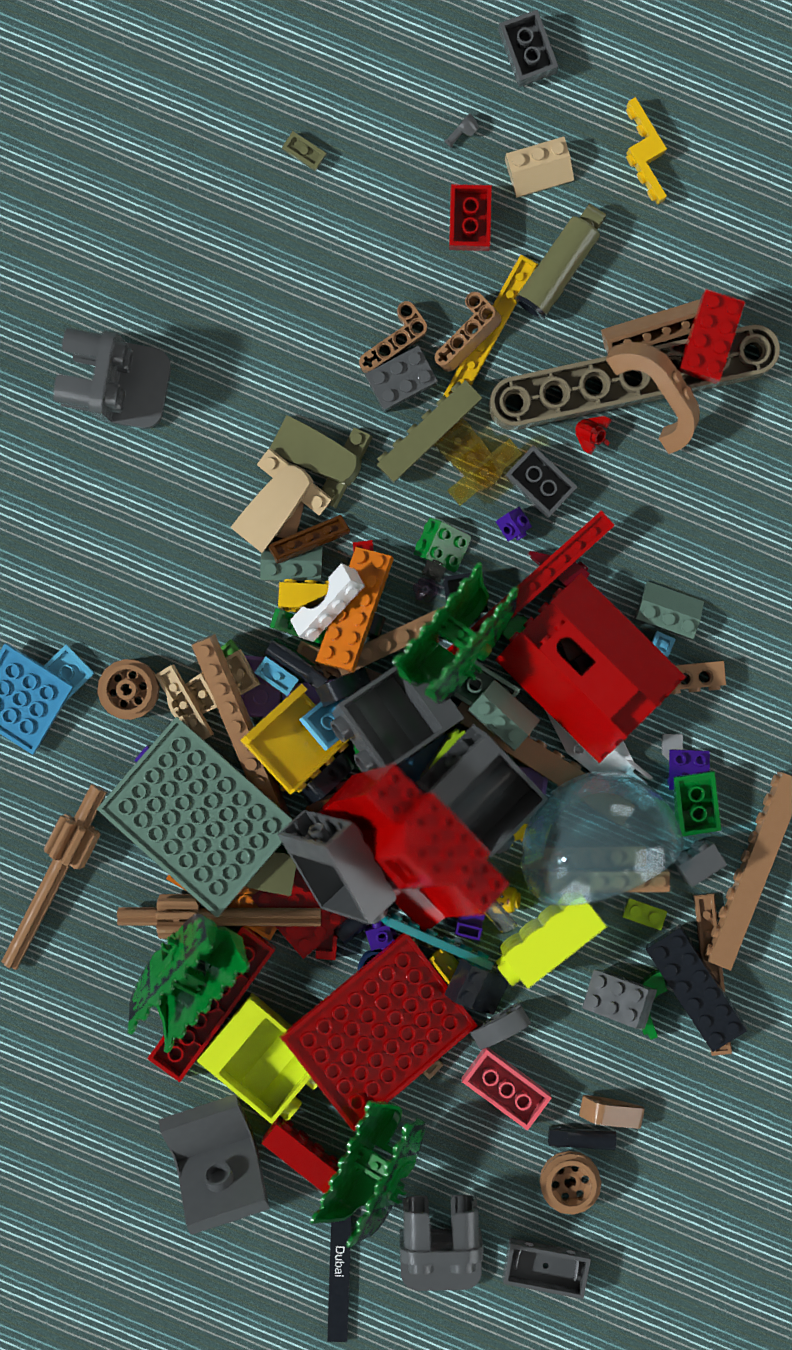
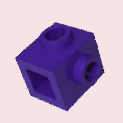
(514, 524)
(373, 935)

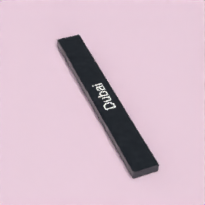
(339, 1281)

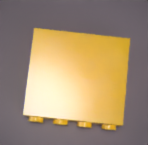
(286, 744)

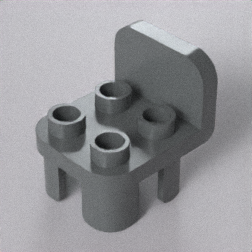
(126, 383)
(441, 1256)

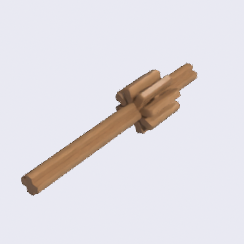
(67, 846)
(176, 909)

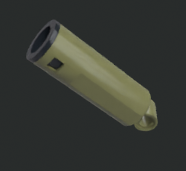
(561, 263)

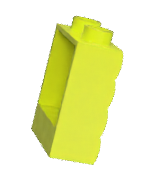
(547, 942)
(257, 1062)

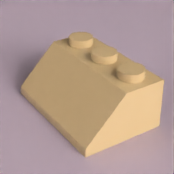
(539, 167)

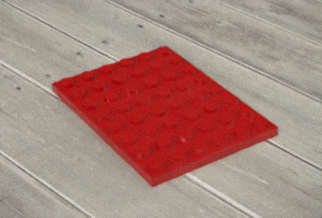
(378, 1030)

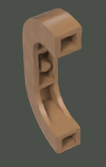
(669, 381)

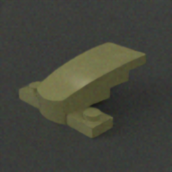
(322, 455)
(275, 875)

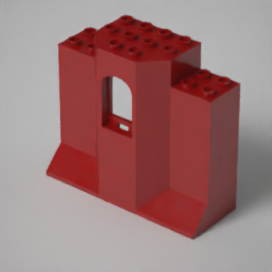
(419, 845)

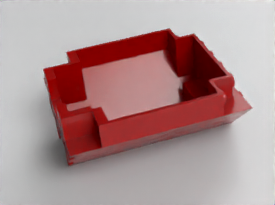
(615, 693)

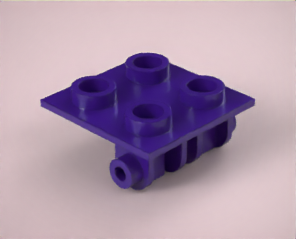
(687, 762)

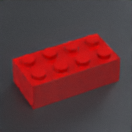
(711, 336)
(301, 1153)

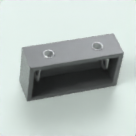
(565, 1271)

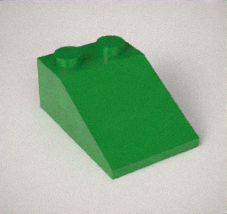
(696, 803)

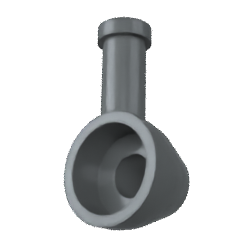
(467, 126)

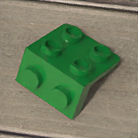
(442, 544)

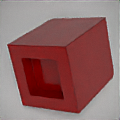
(328, 948)

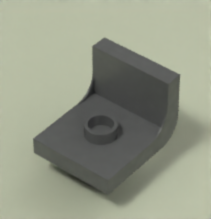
(216, 1163)

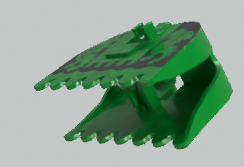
(431, 663)
(174, 984)
(366, 1176)

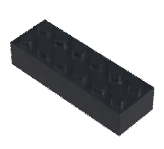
(696, 988)

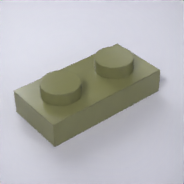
(304, 151)

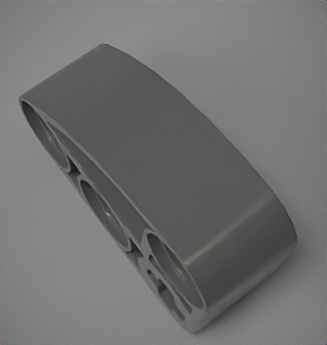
(501, 1026)

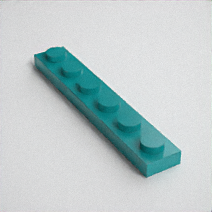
(445, 943)

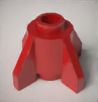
(591, 432)

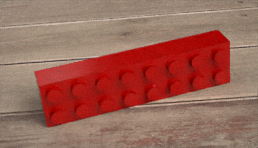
(187, 1050)

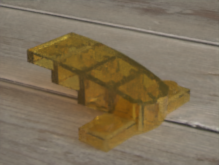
(473, 460)

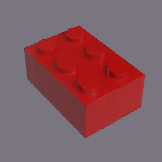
(470, 217)

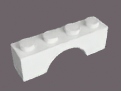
(343, 587)

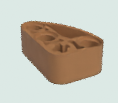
(611, 1112)

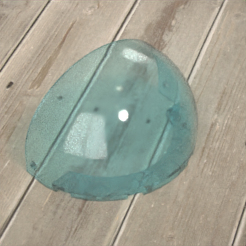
(598, 839)

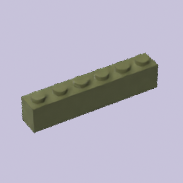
(429, 431)

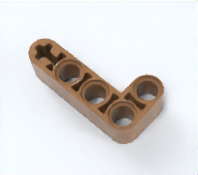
(464, 334)
(390, 341)

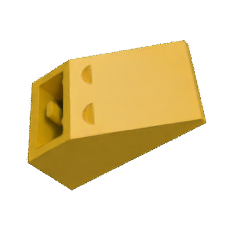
(295, 595)

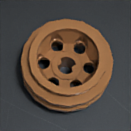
(133, 710)
(573, 1204)

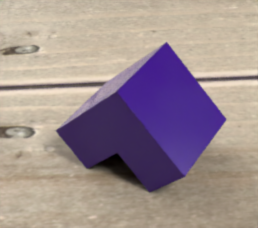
(469, 926)

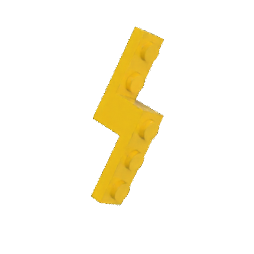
(645, 151)

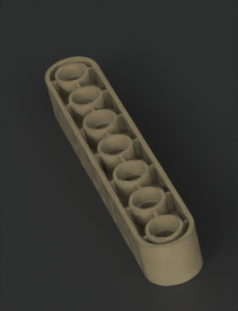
(614, 389)

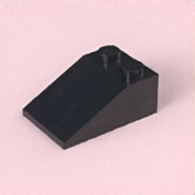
(476, 987)

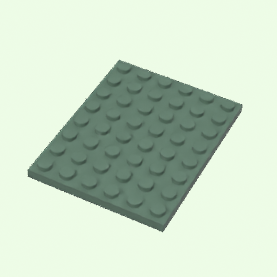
(196, 816)

